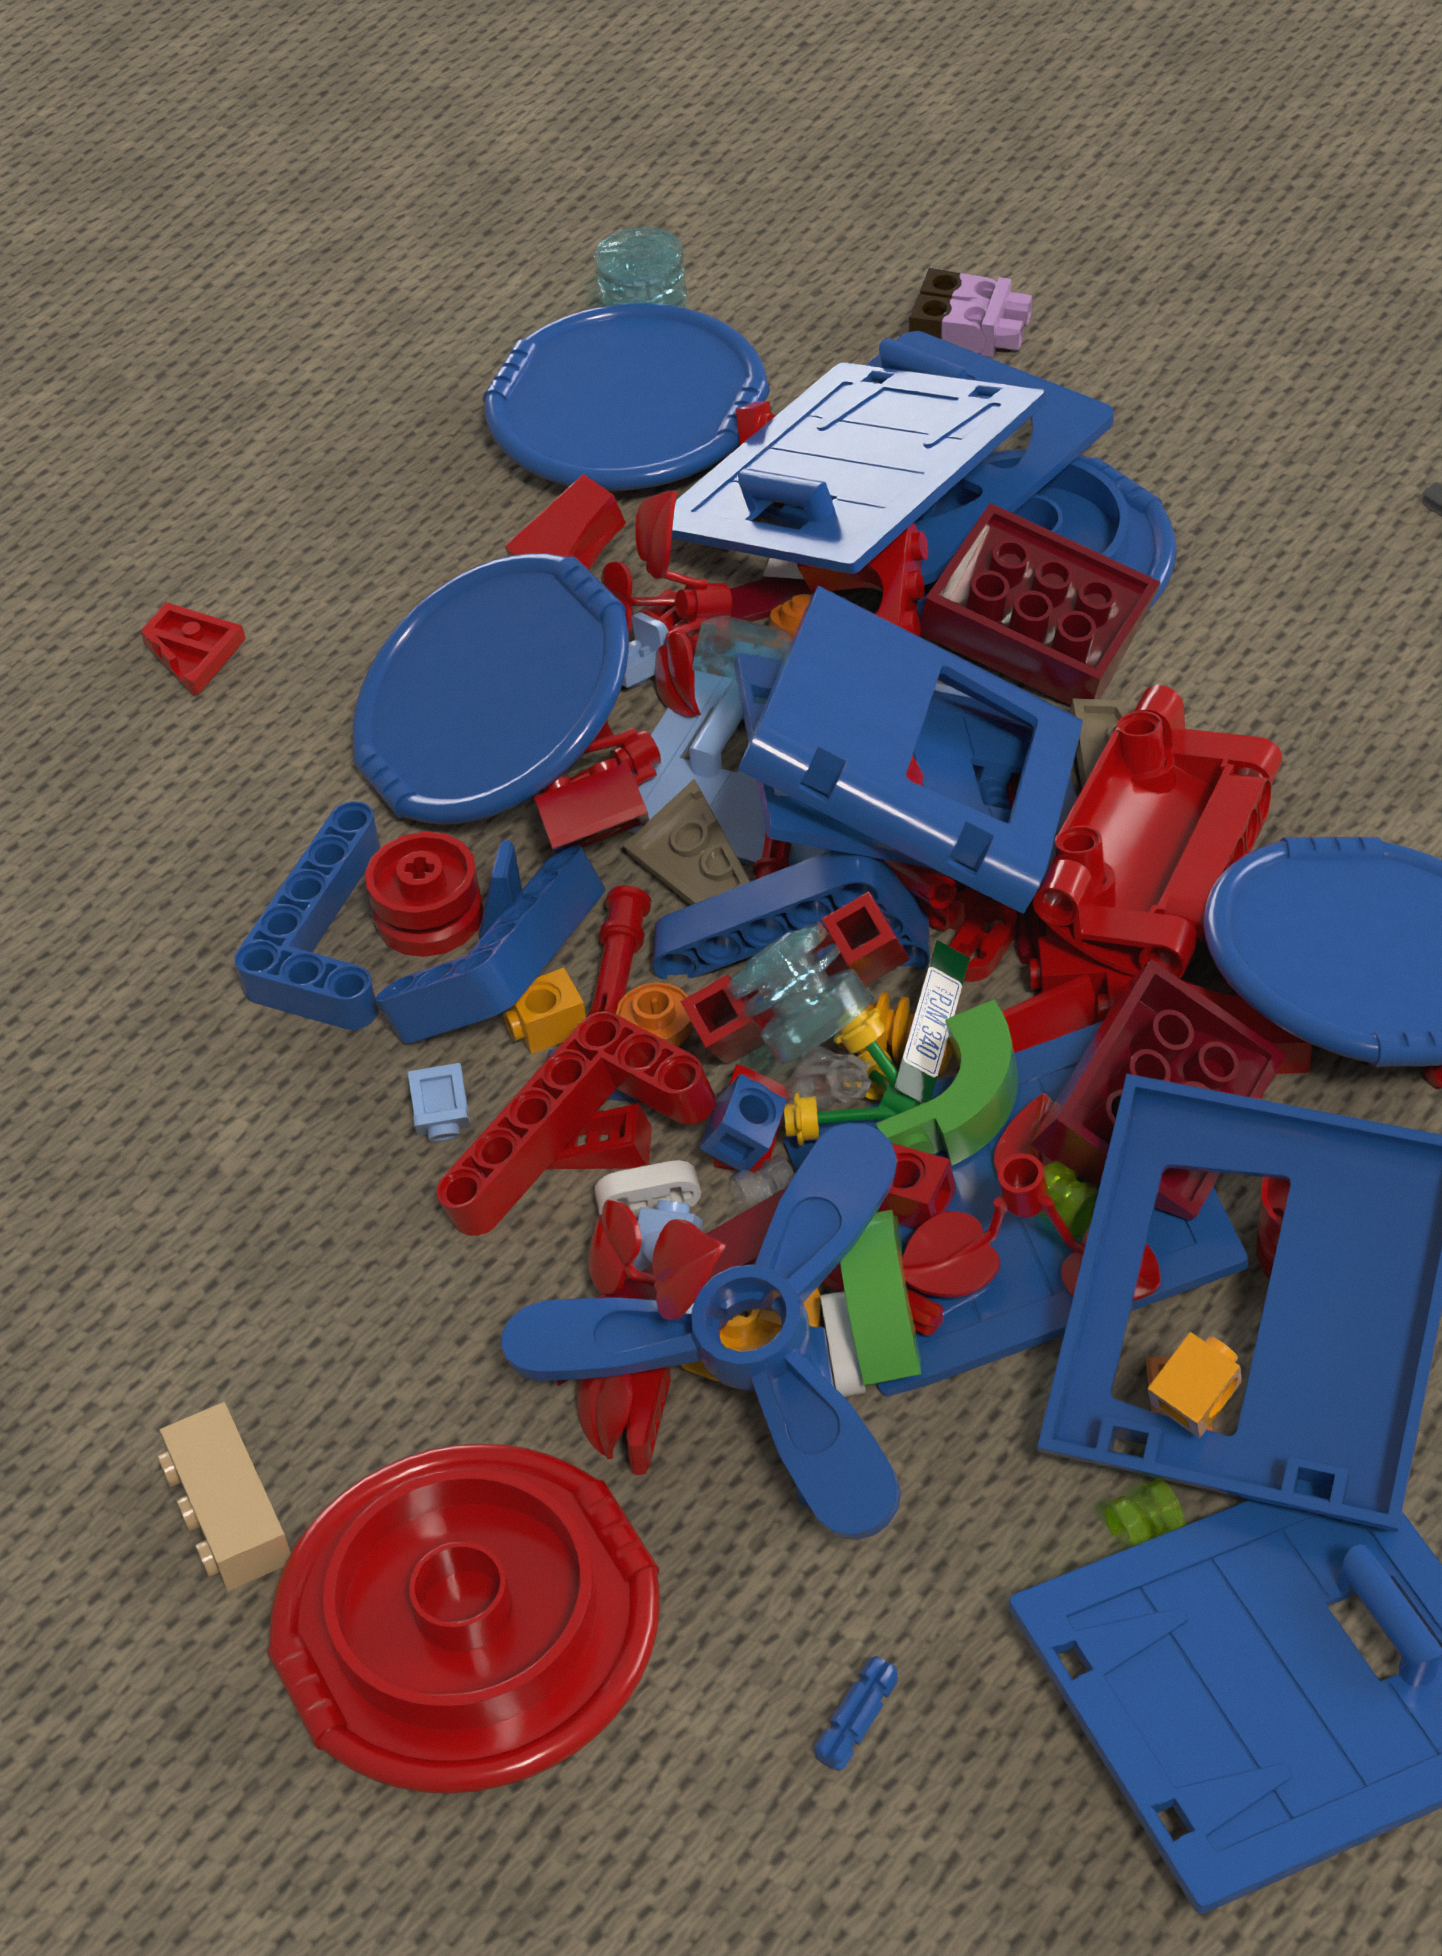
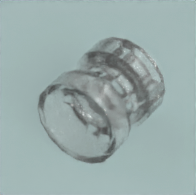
(767, 1181)

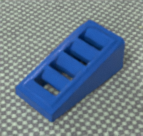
(503, 885)

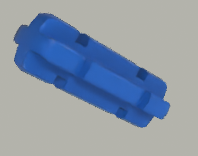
(856, 1713)

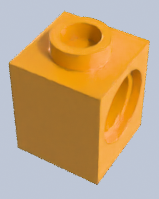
(546, 1012)
(1196, 1383)

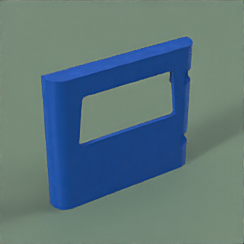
(849, 724)
(1343, 1317)

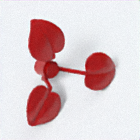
(695, 602)
(954, 1255)
(681, 1268)

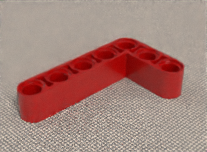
(556, 1104)

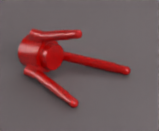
(631, 746)

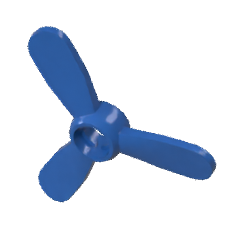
(810, 1421)

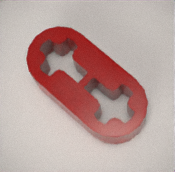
(991, 944)

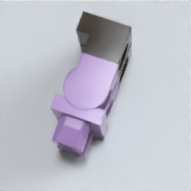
(971, 311)

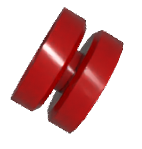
(424, 893)

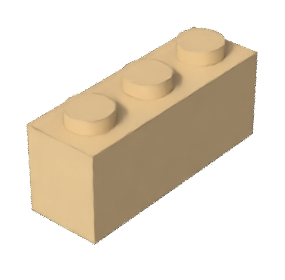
(223, 1497)

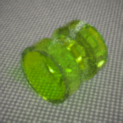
(1071, 1198)
(1145, 1514)

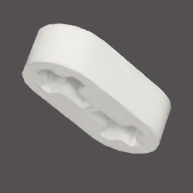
(648, 1184)
(841, 1345)

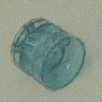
(641, 268)
(799, 992)

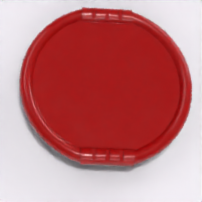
(464, 1618)

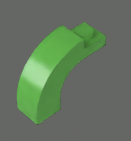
(977, 1100)
(880, 1303)

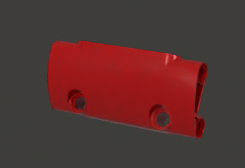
(1155, 836)

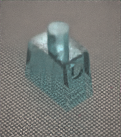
(736, 637)

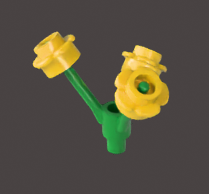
(802, 1115)

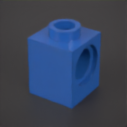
(743, 1123)

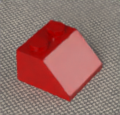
(592, 806)

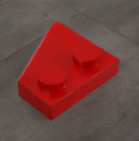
(191, 643)

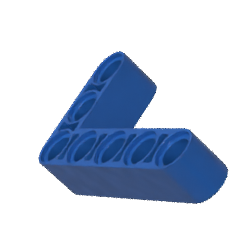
(785, 901)
(277, 954)
(503, 959)

